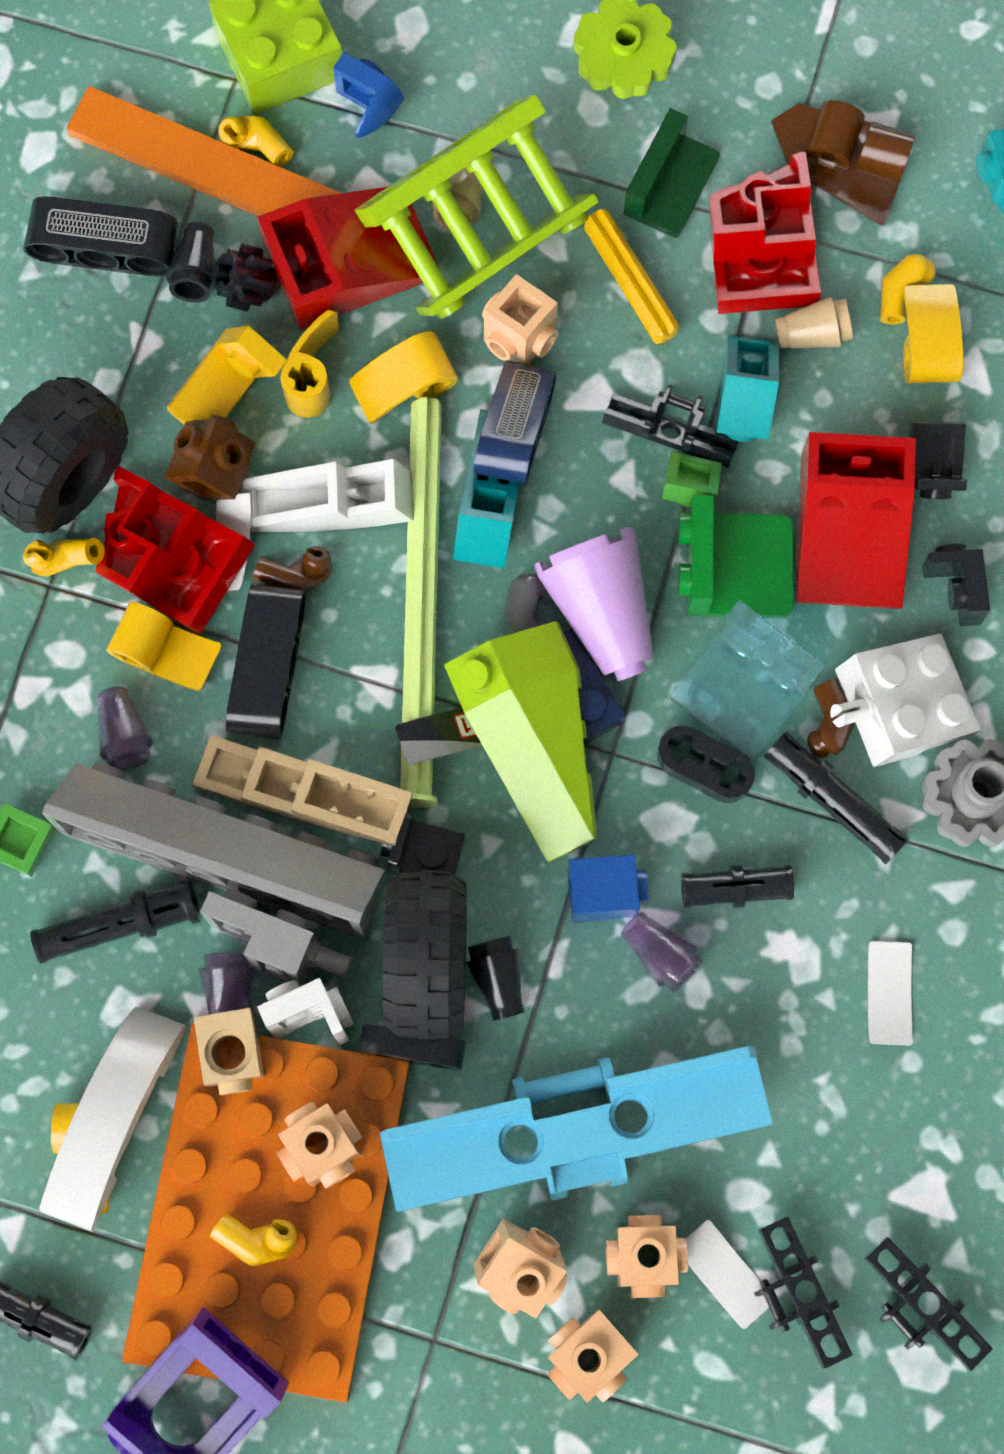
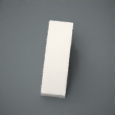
(331, 497)

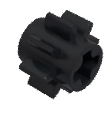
(244, 277)

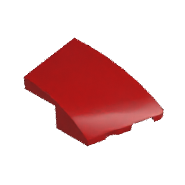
(765, 241)
(169, 552)

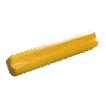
(631, 276)

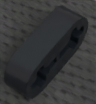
(710, 752)
(437, 1053)

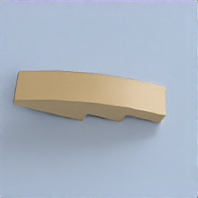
(303, 790)

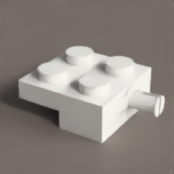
(904, 699)

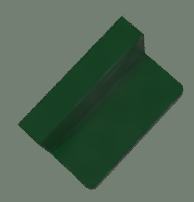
(670, 177)

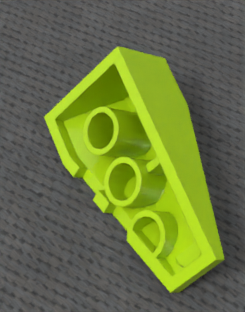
(528, 718)

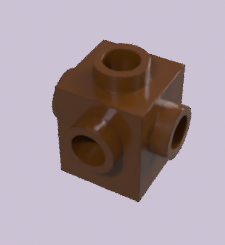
(210, 458)

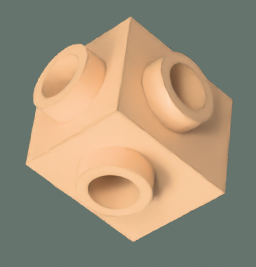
(520, 322)
(335, 1161)
(624, 1262)
(521, 1269)
(612, 1351)

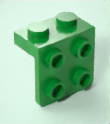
(735, 560)

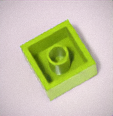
(276, 48)

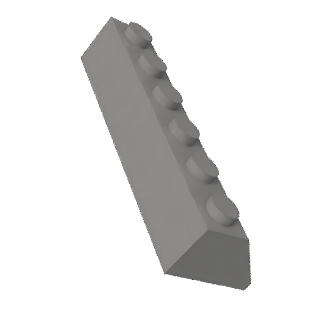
(218, 848)

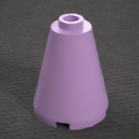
(603, 600)

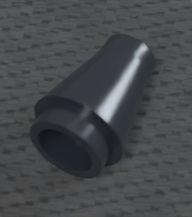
(193, 264)
(497, 974)

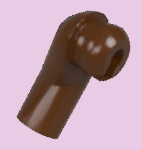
(302, 575)
(829, 737)

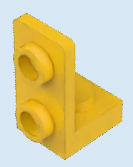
(225, 375)

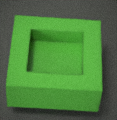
(689, 477)
(22, 839)

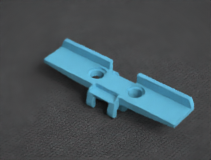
(579, 1148)

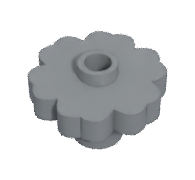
(952, 796)

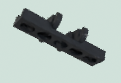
(654, 415)
(802, 1314)
(933, 1323)

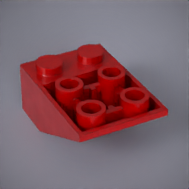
(331, 259)
(854, 519)

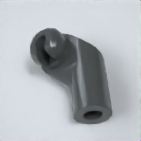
(522, 602)

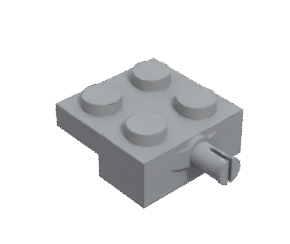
(276, 945)

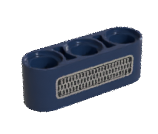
(515, 422)

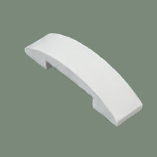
(108, 1116)

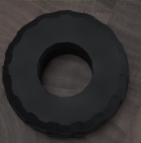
(58, 453)
(424, 954)

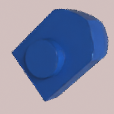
(370, 89)

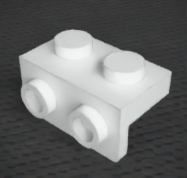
(295, 1007)

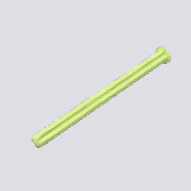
(422, 588)

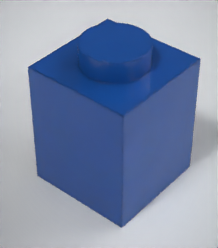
(606, 888)

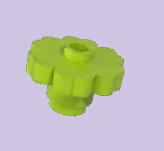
(624, 47)

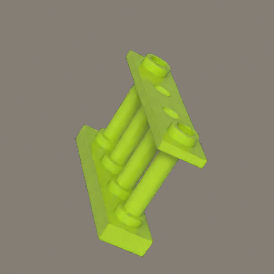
(433, 183)

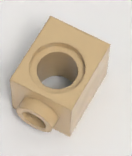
(211, 1032)

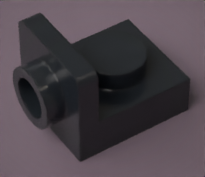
(969, 586)
(424, 848)

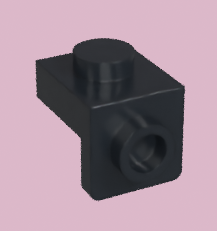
(938, 457)

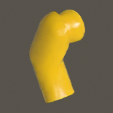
(255, 134)
(911, 270)
(62, 555)
(256, 1245)

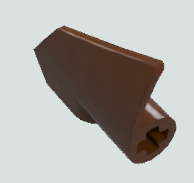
(846, 154)

